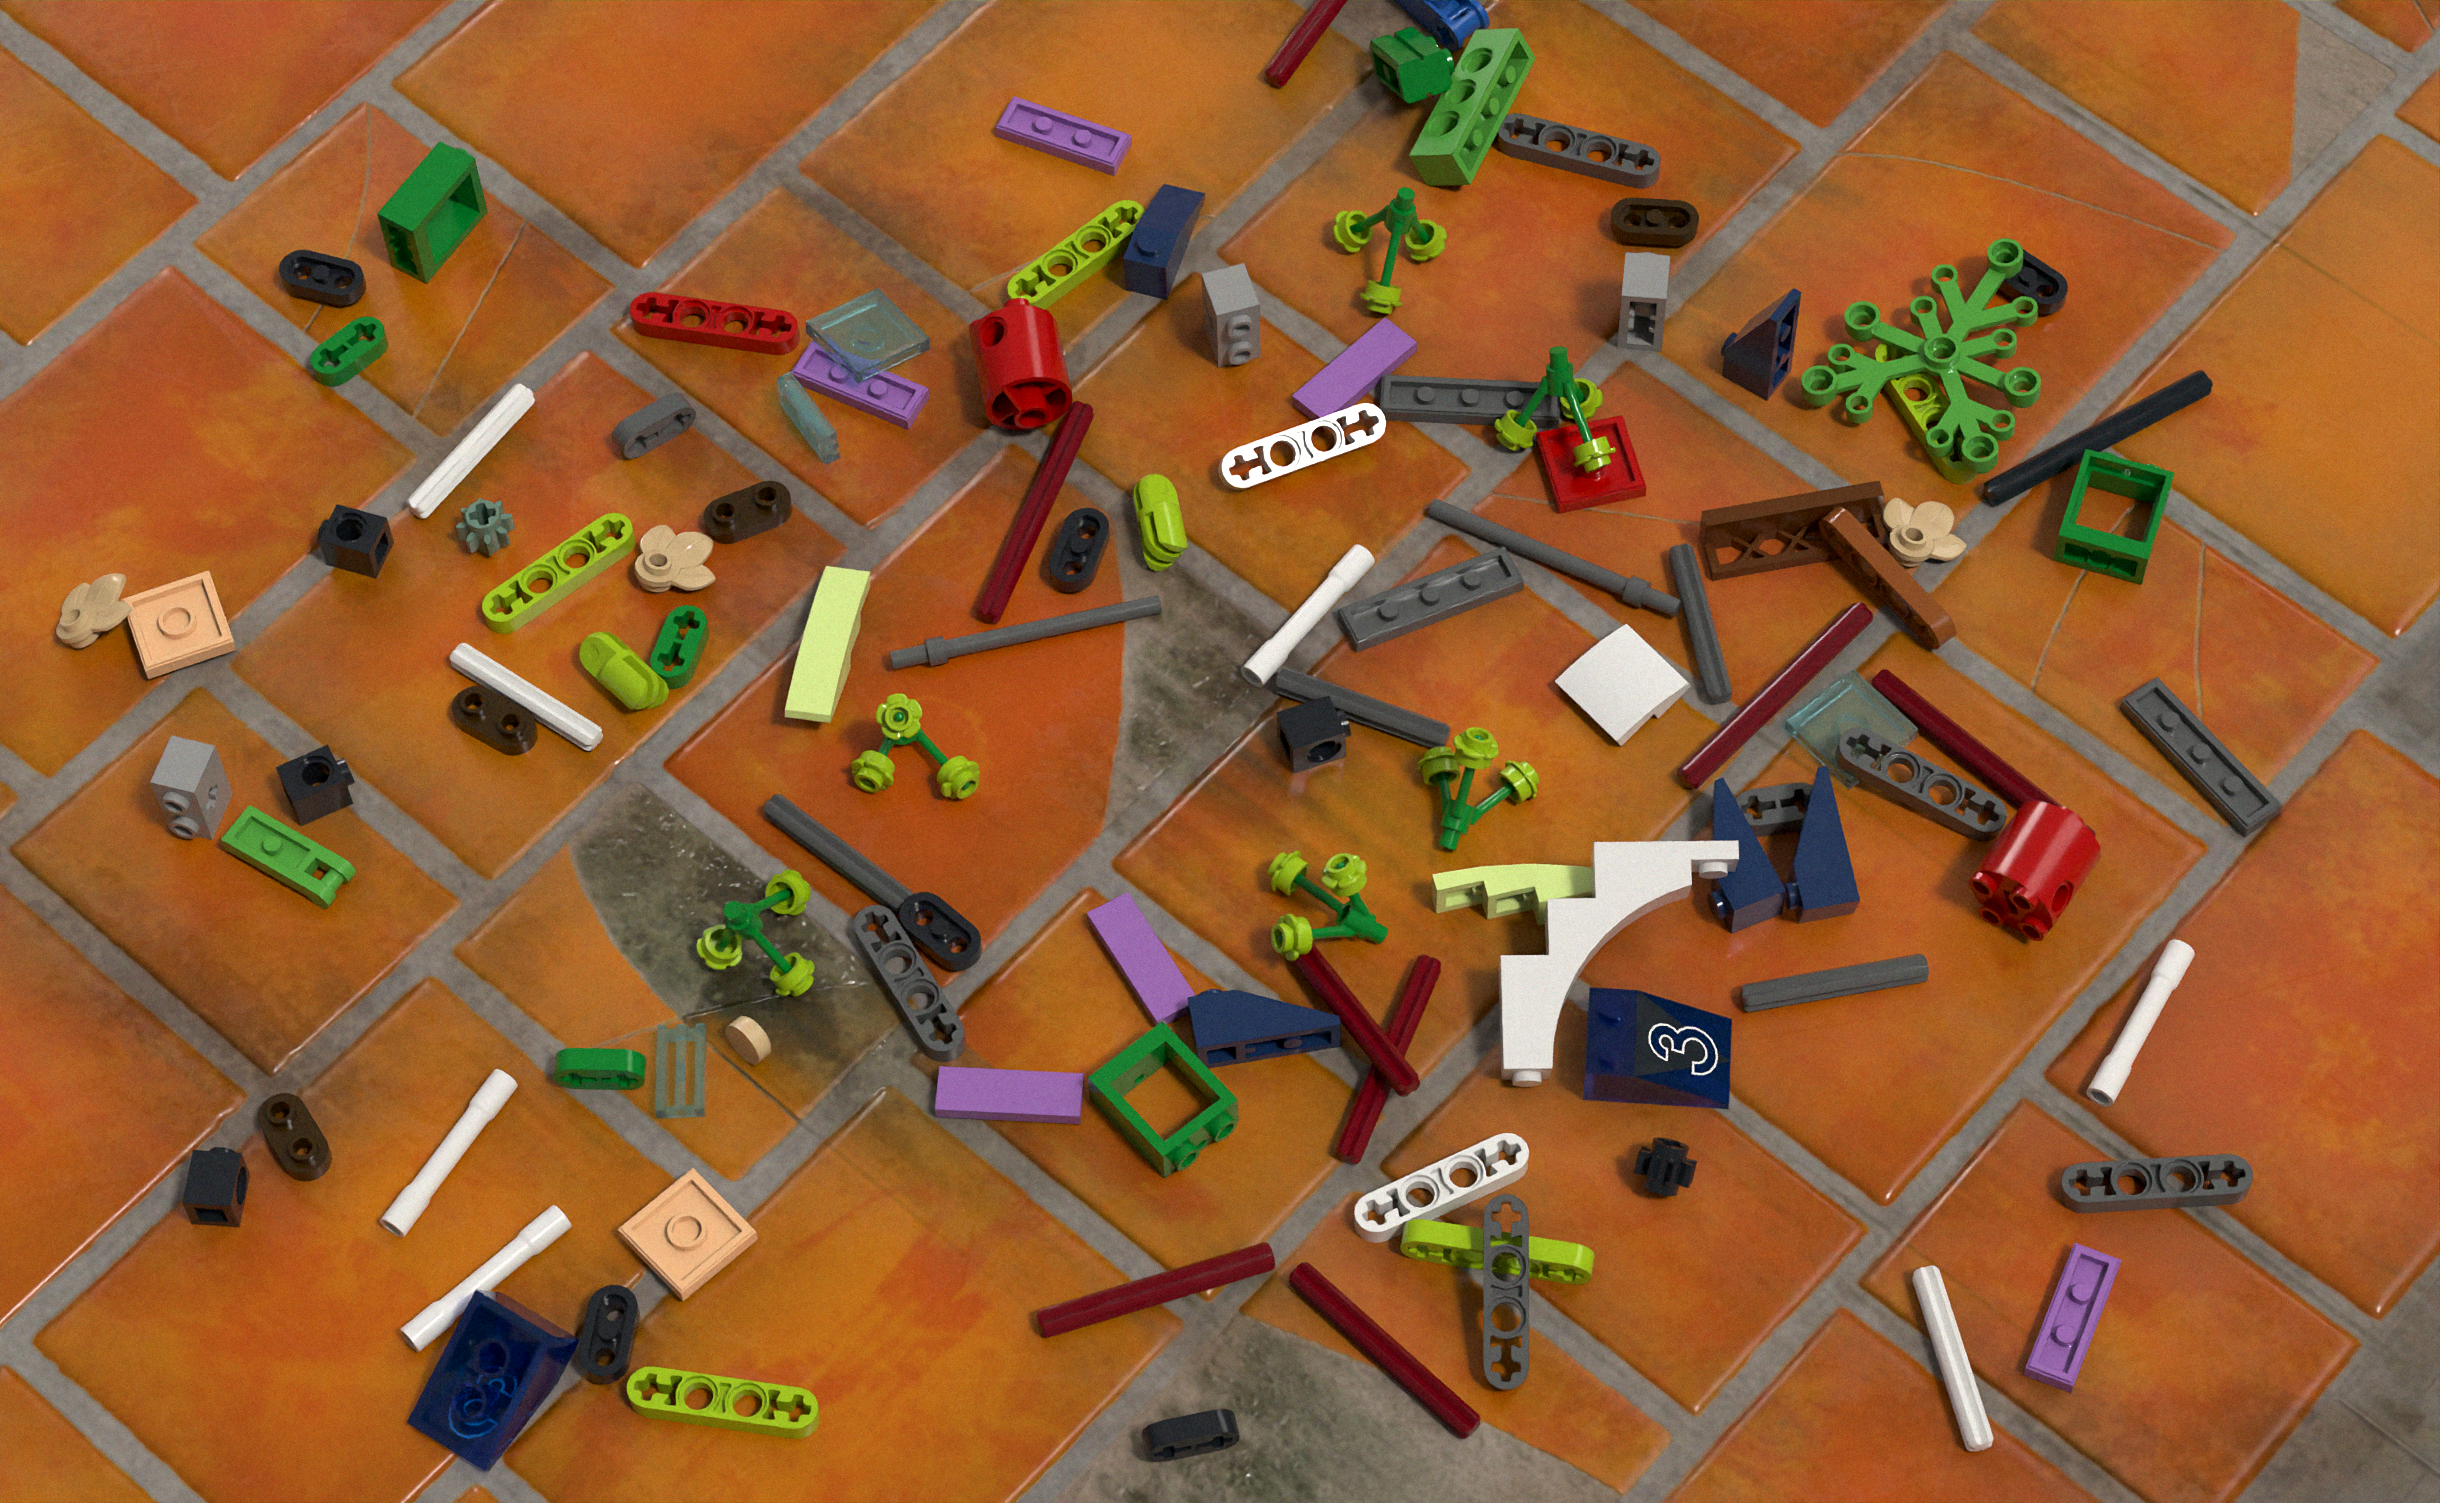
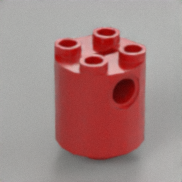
(1020, 366)
(2034, 868)

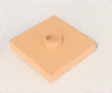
(179, 624)
(687, 1234)

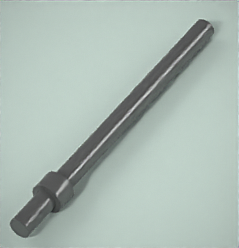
(1634, 590)
(937, 650)

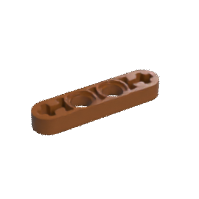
(1887, 578)

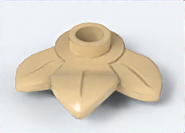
(1921, 532)
(673, 560)
(92, 610)

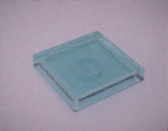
(867, 335)
(1845, 706)

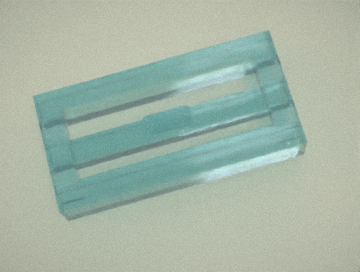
(807, 418)
(681, 1036)

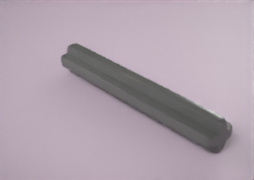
(1700, 624)
(1364, 708)
(836, 852)
(1834, 982)

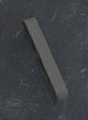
(1575, 156)
(1916, 791)
(906, 984)
(2157, 1191)
(1502, 1292)

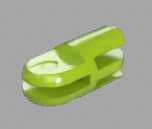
(1159, 521)
(622, 671)

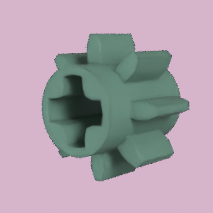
(485, 526)

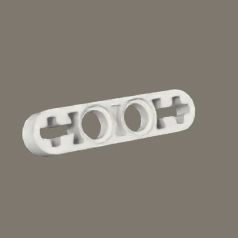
(1303, 450)
(1437, 1180)

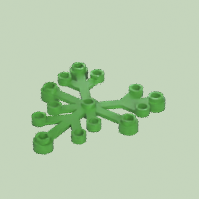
(1964, 413)

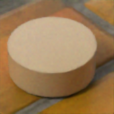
(748, 1039)

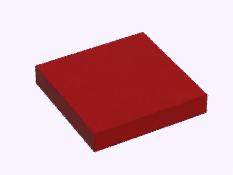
(1579, 490)

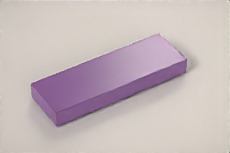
(1064, 136)
(1355, 371)
(880, 395)
(1141, 959)
(1009, 1095)
(2072, 1317)

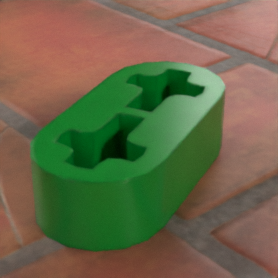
(349, 351)
(688, 650)
(600, 1069)

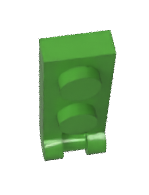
(287, 856)

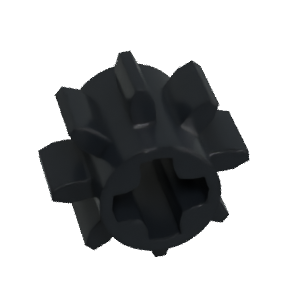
(1665, 1166)

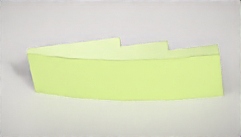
(827, 644)
(1510, 888)

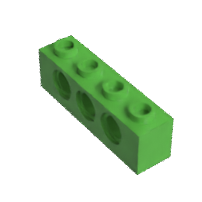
(1473, 108)

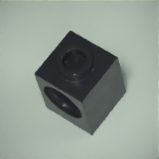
(365, 553)
(1312, 734)
(316, 801)
(216, 1187)

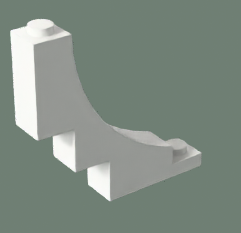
(1626, 884)

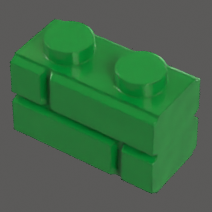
(1412, 64)

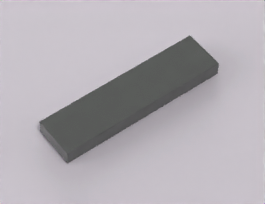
(1462, 400)
(1430, 599)
(2201, 757)

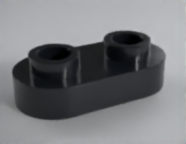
(325, 277)
(2036, 280)
(1077, 553)
(943, 933)
(608, 1337)

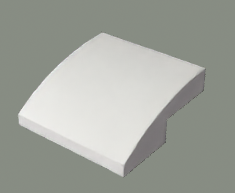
(1622, 683)

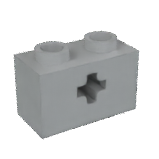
(1643, 301)
(1231, 315)
(191, 788)

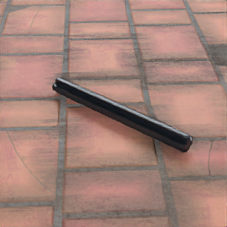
(2097, 437)

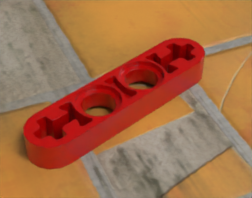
(712, 330)

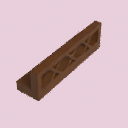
(1782, 520)

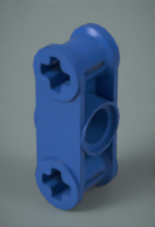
(1448, 19)

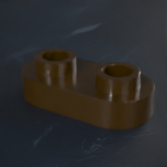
(1654, 221)
(748, 511)
(490, 720)
(292, 1134)

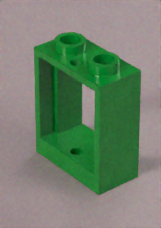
(433, 212)
(2102, 550)
(1137, 1064)

